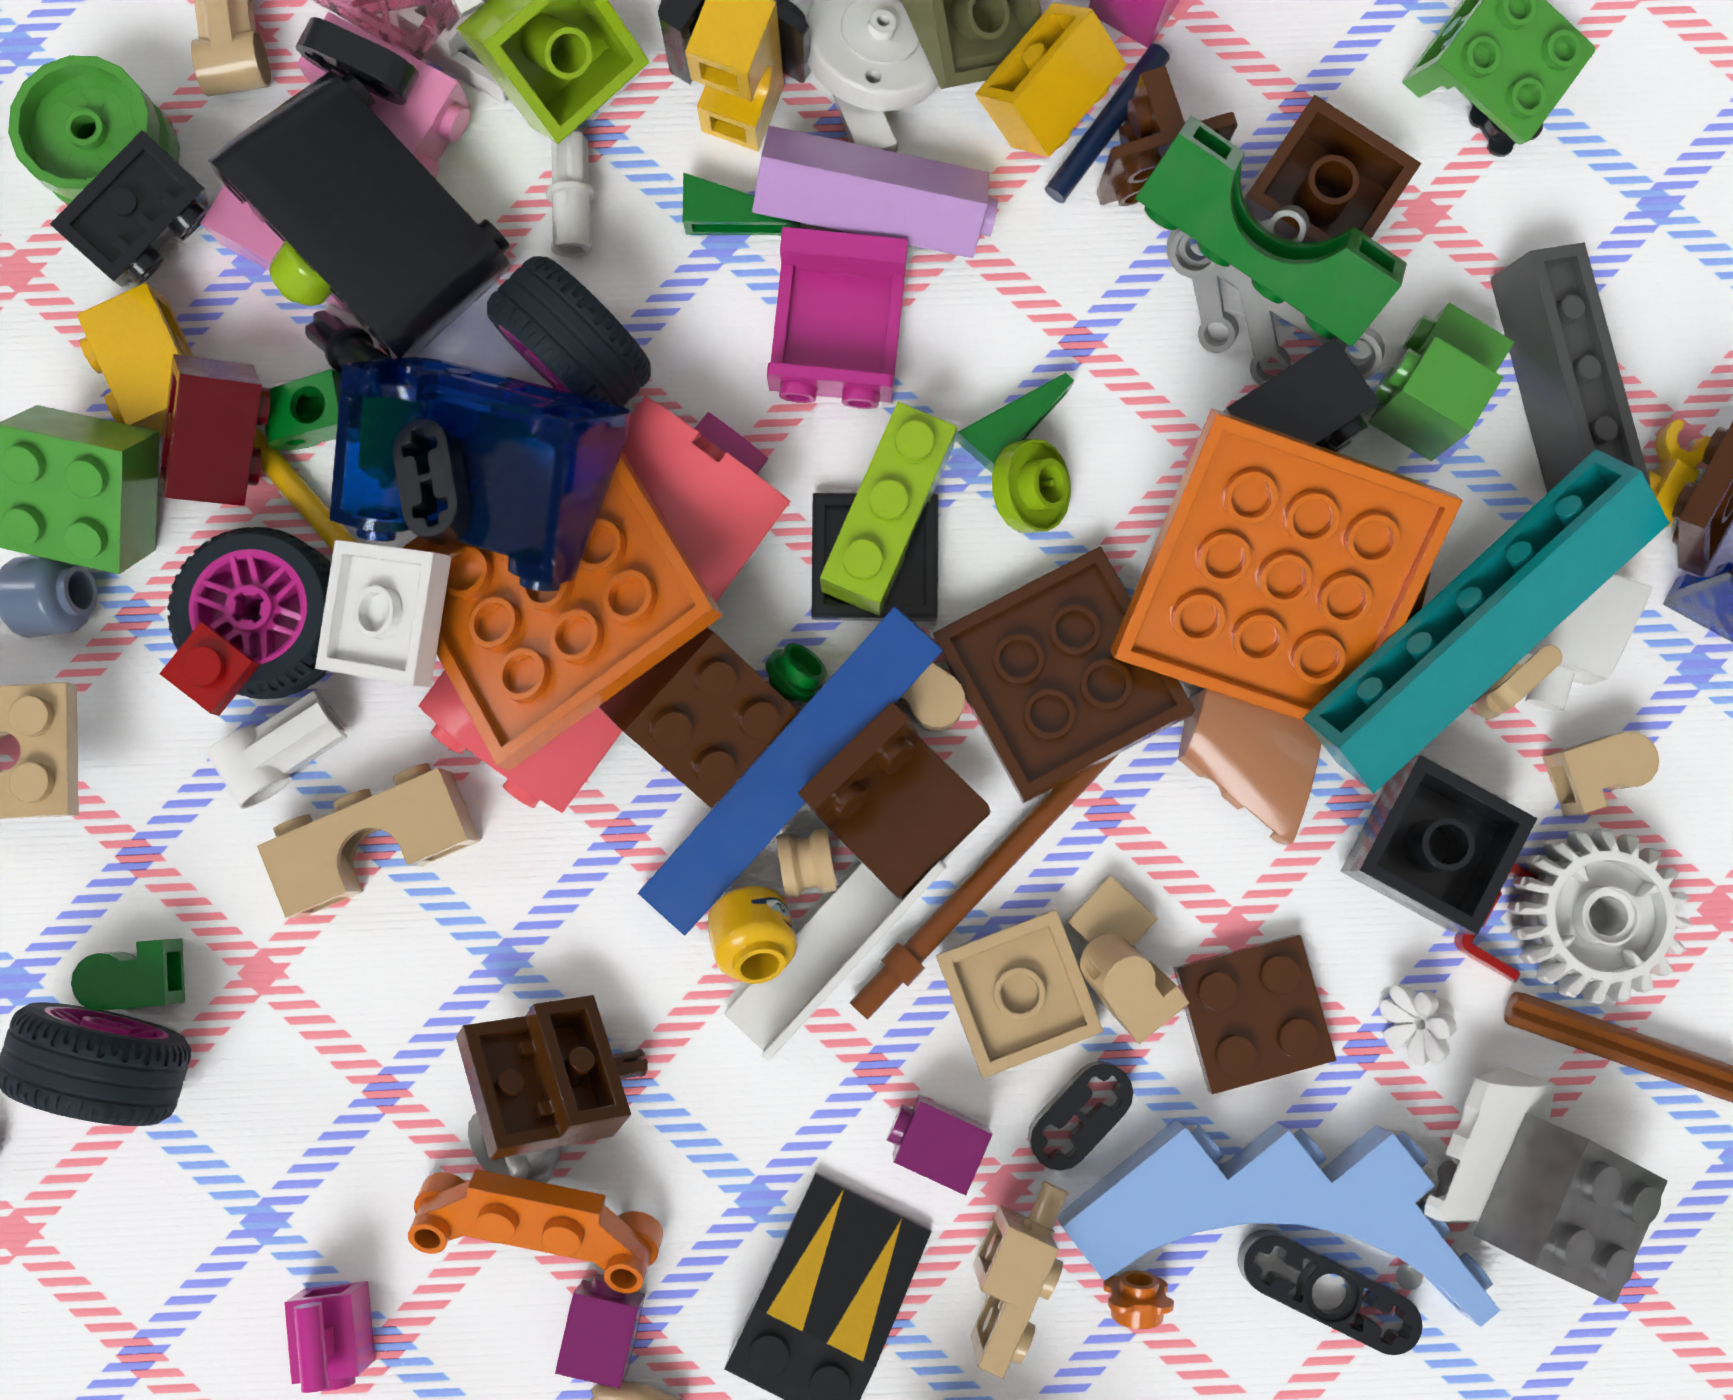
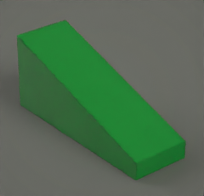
(724, 211)
(1012, 422)

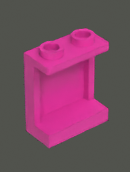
(837, 317)

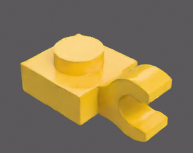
(1675, 466)

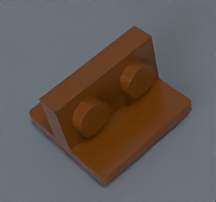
(1146, 135)

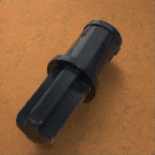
(340, 341)

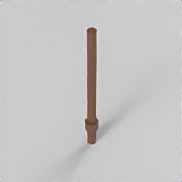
(905, 961)

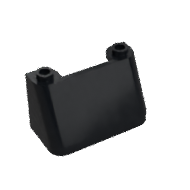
(363, 213)

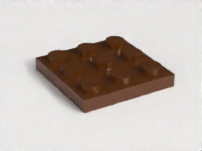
(1047, 679)

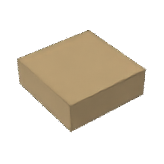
(1113, 911)

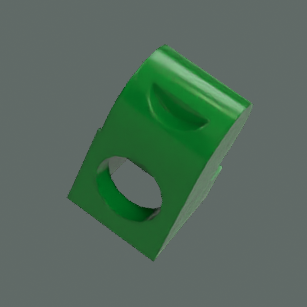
(304, 411)
(130, 981)

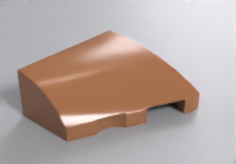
(1253, 758)

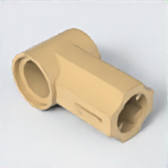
(229, 49)

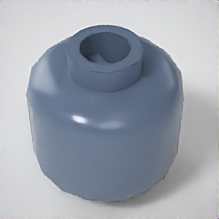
(45, 596)

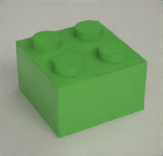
(78, 488)

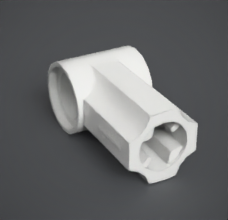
(260, 759)

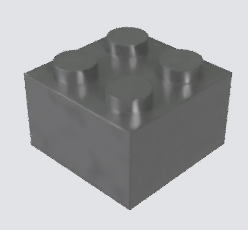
(1571, 1207)

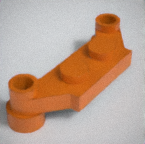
(537, 1219)

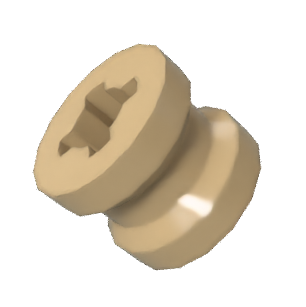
(806, 863)

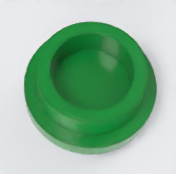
(795, 672)

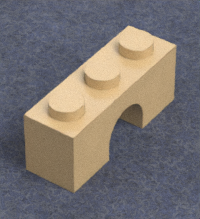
(315, 859)

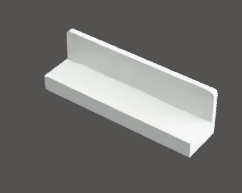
(825, 955)

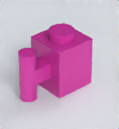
(329, 1336)

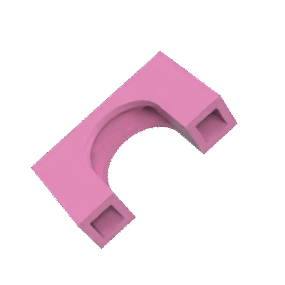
(425, 125)

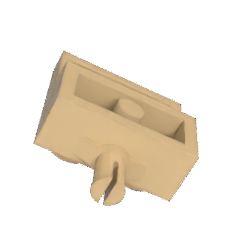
(1015, 1270)

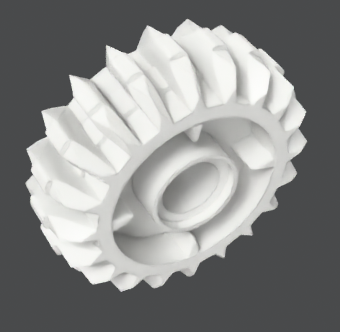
(1637, 907)

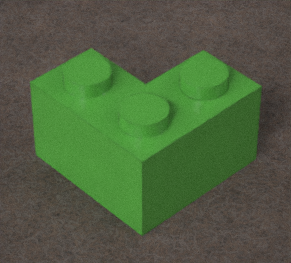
(1440, 381)

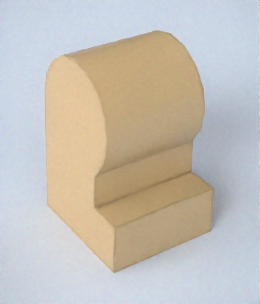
(935, 699)
(1600, 764)
(1130, 985)

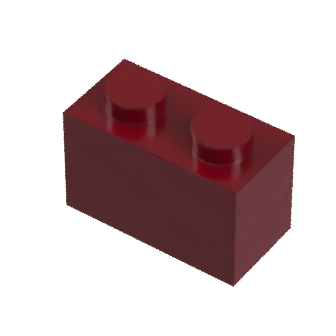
(212, 430)

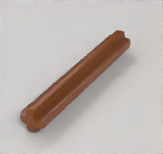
(1620, 1045)

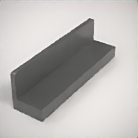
(1565, 361)

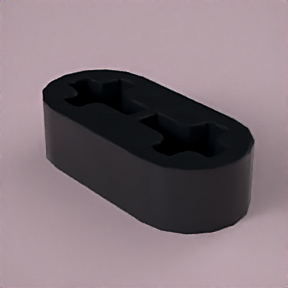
(343, 51)
(422, 483)
(1092, 1126)

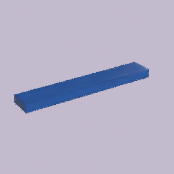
(768, 791)

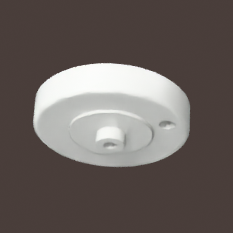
(868, 54)

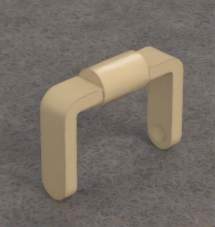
(1518, 682)

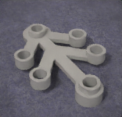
(1256, 308)

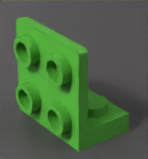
(1506, 60)

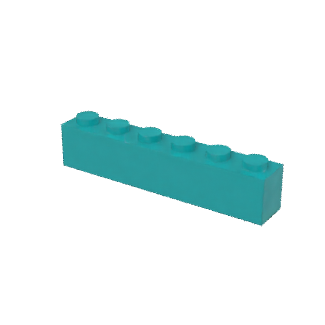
(1487, 618)

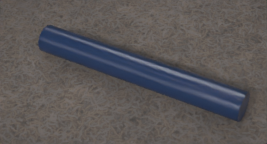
(1102, 128)

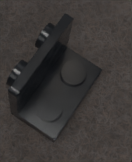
(133, 212)

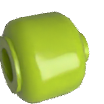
(296, 279)

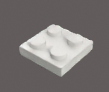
(383, 612)

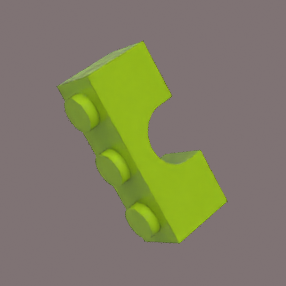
(888, 508)

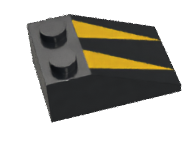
(828, 1297)

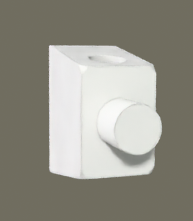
(1590, 640)

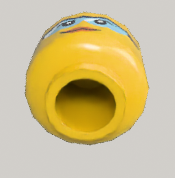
(751, 934)

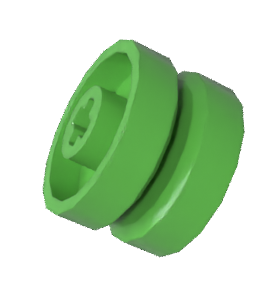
(78, 119)

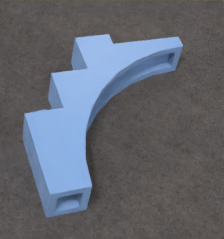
(1364, 1193)

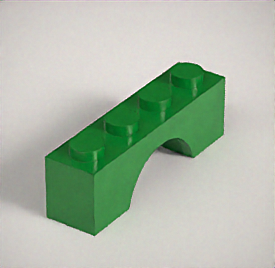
(1332, 282)

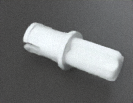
(570, 196)

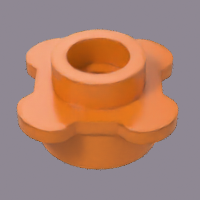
(1138, 1299)

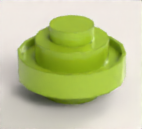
(1031, 486)

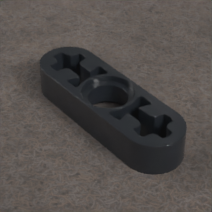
(1379, 1296)

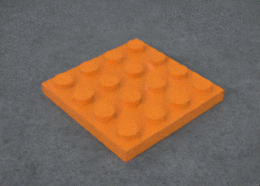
(1280, 567)
(549, 658)

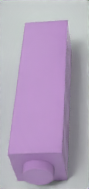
(873, 192)

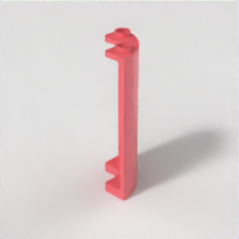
(719, 520)

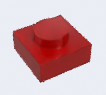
(209, 669)

